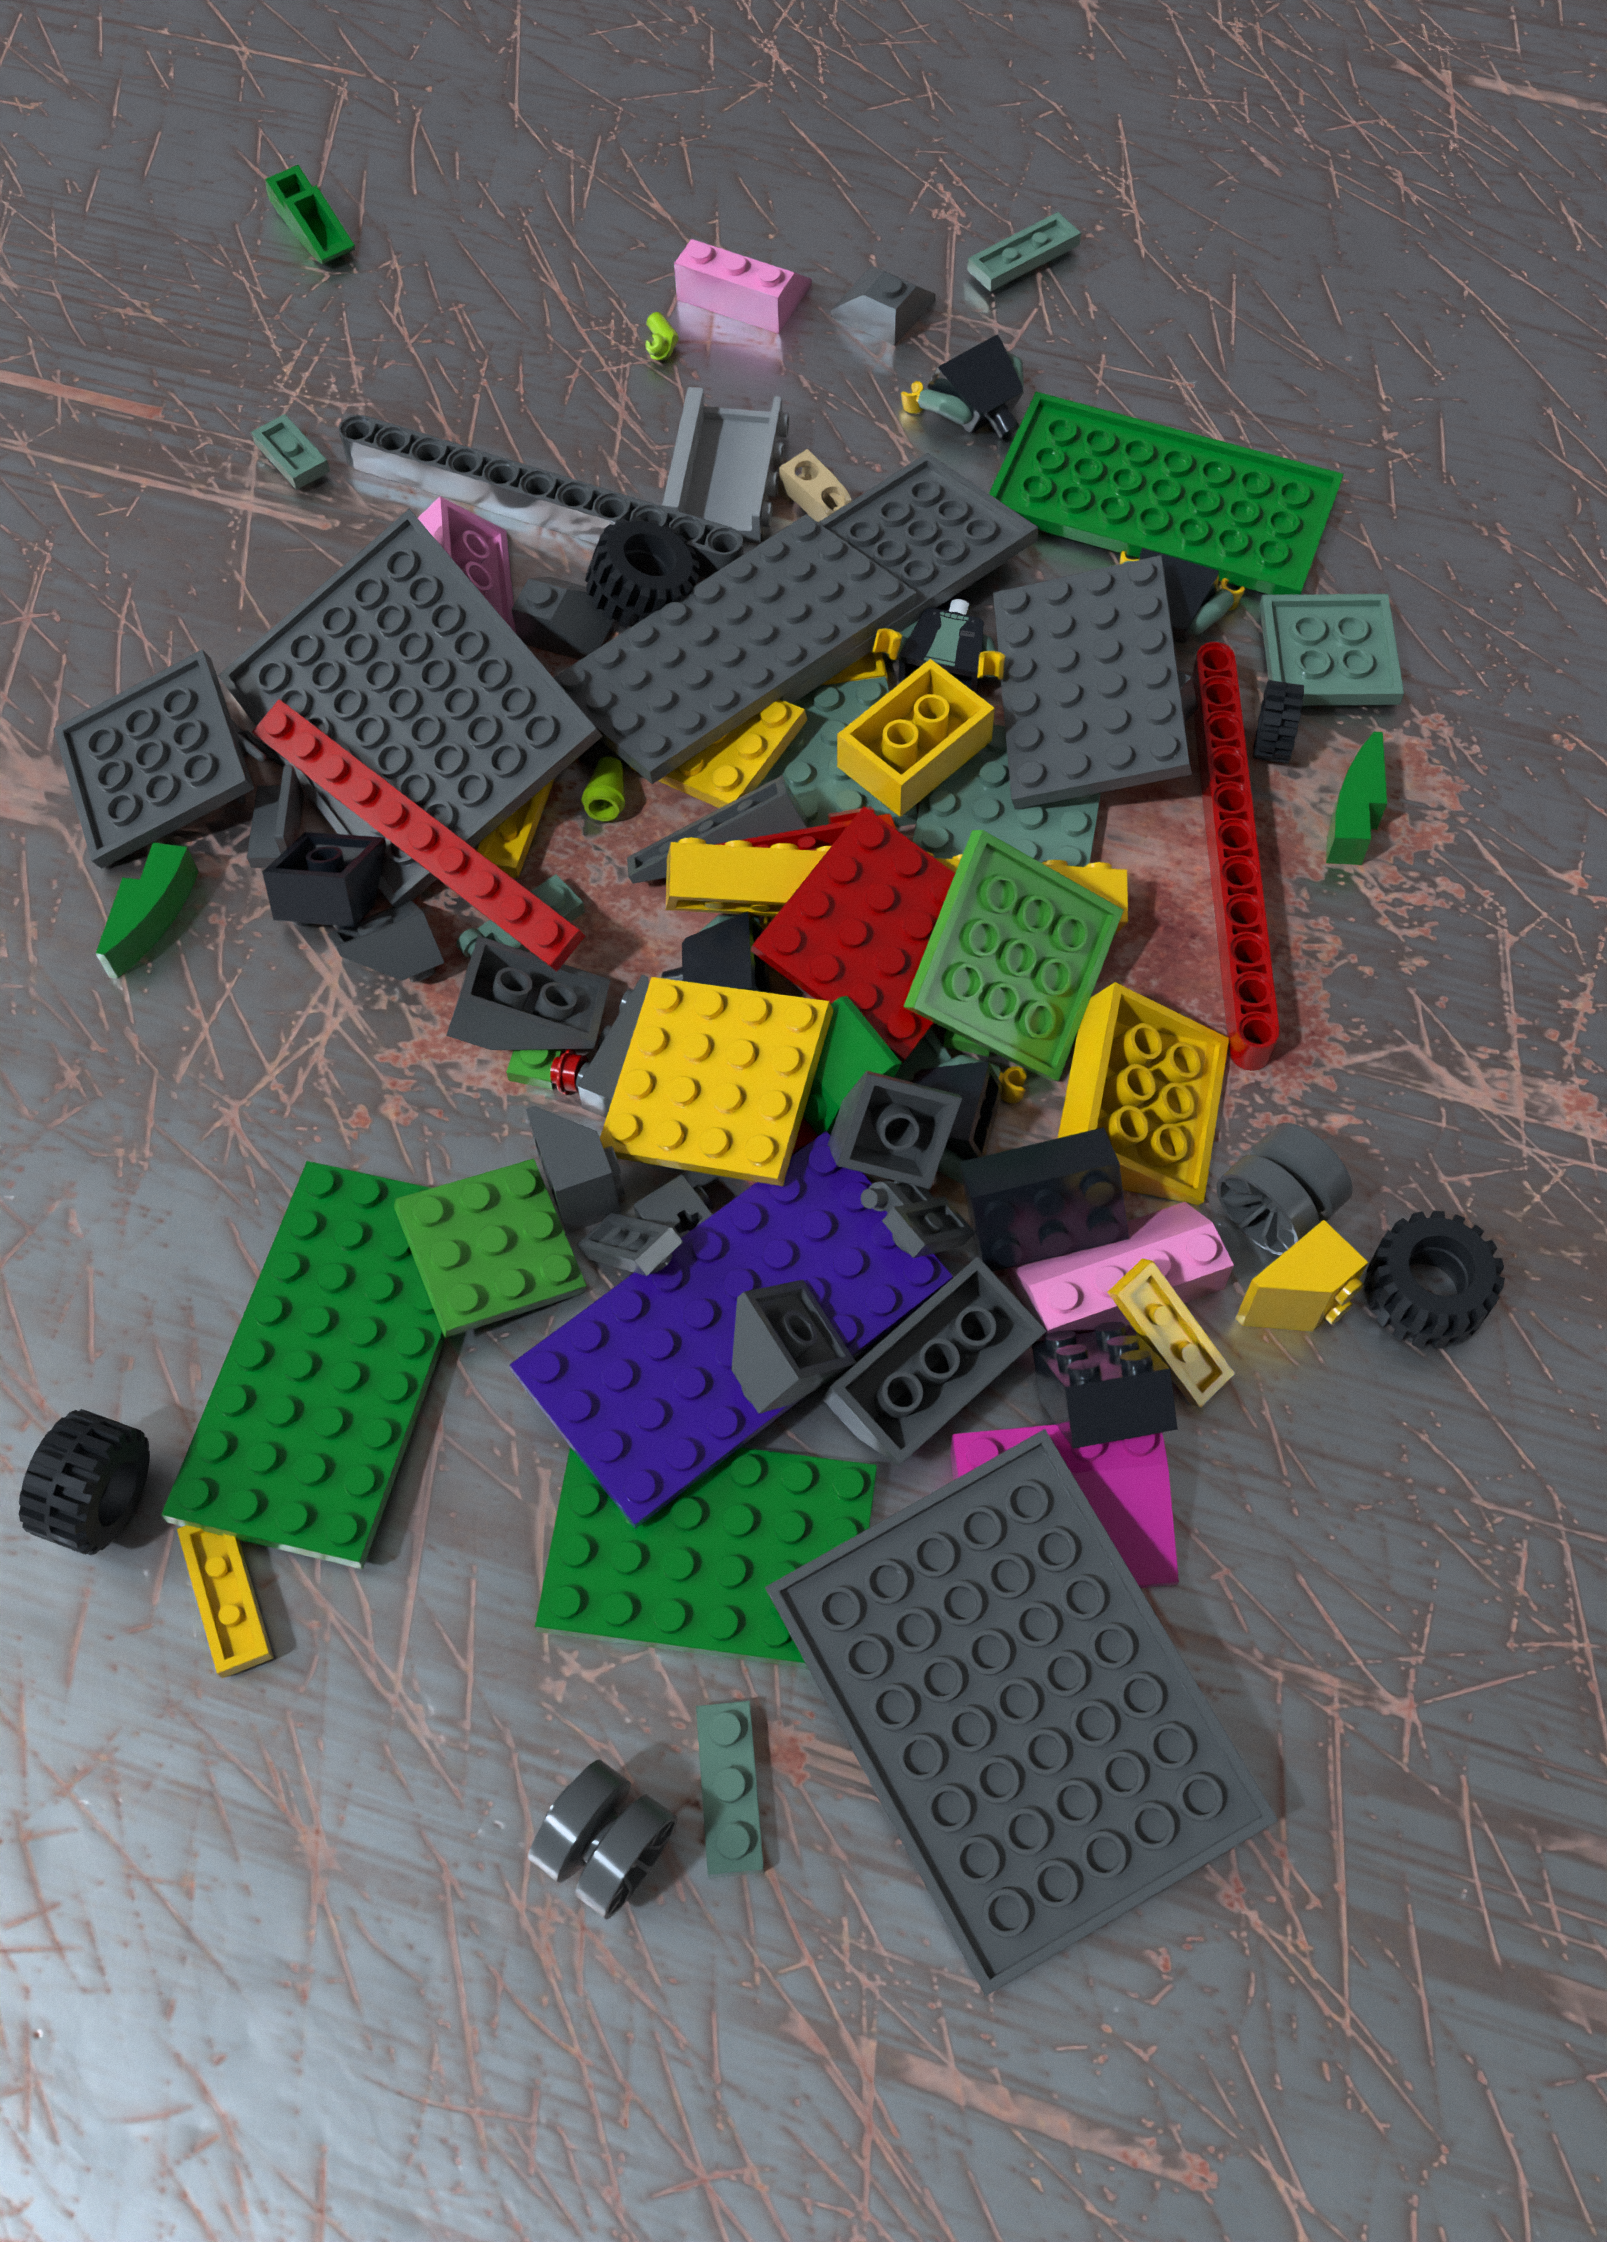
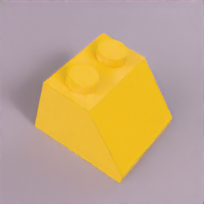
(1305, 1284)

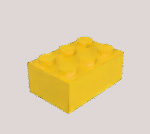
(915, 737)

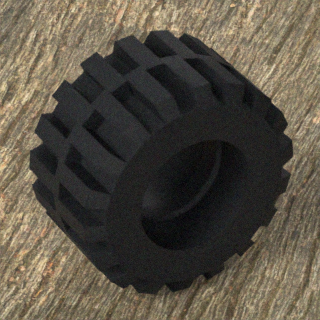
(639, 570)
(1452, 1249)
(84, 1481)

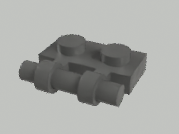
(916, 1218)

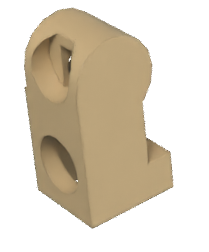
(814, 489)

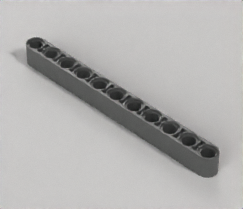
(520, 489)

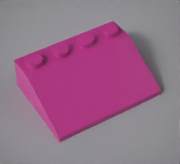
(1120, 1479)

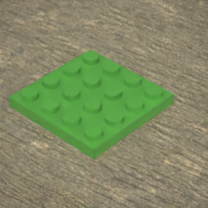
(1014, 956)

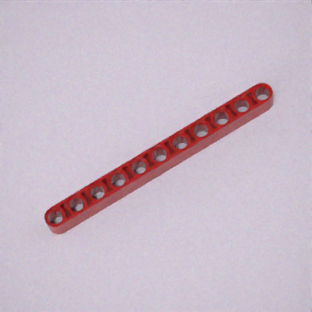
(1229, 825)

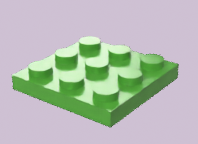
(489, 1247)

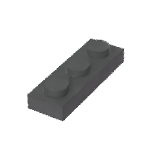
(630, 1244)

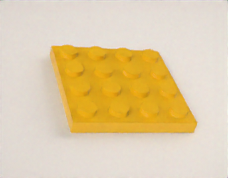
(716, 1080)

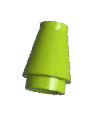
(605, 790)

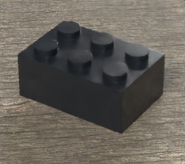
(1045, 1199)
(1104, 1385)

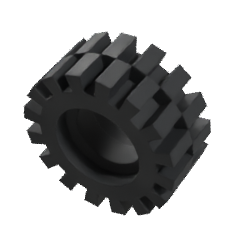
(1278, 721)

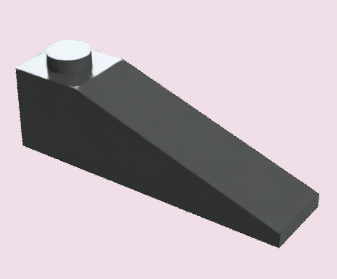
(756, 814)

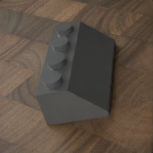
(933, 1363)

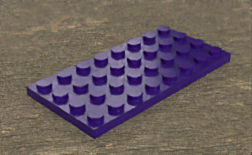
(647, 1367)

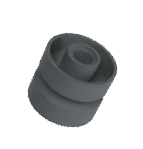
(1284, 1187)
(588, 1829)

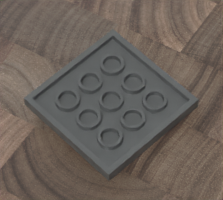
(152, 759)

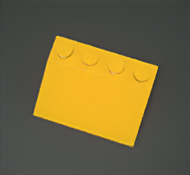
(1151, 1087)

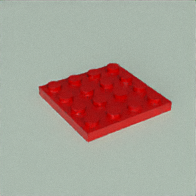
(862, 927)

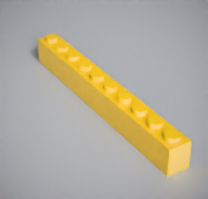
(762, 880)

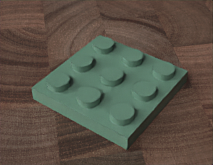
(1334, 647)

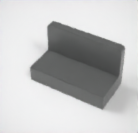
(275, 819)

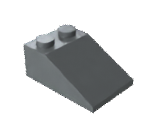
(524, 1004)

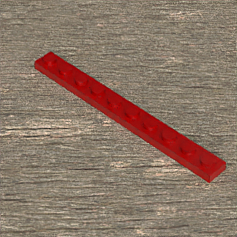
(420, 836)

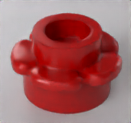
(565, 1071)

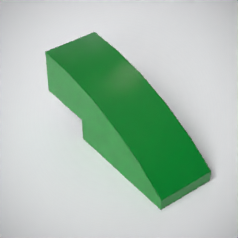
(308, 215)
(1358, 805)
(146, 907)

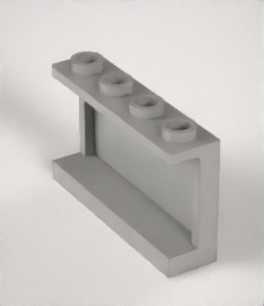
(727, 464)

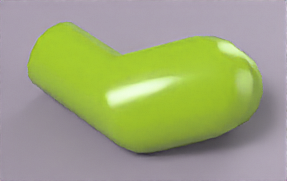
(664, 337)

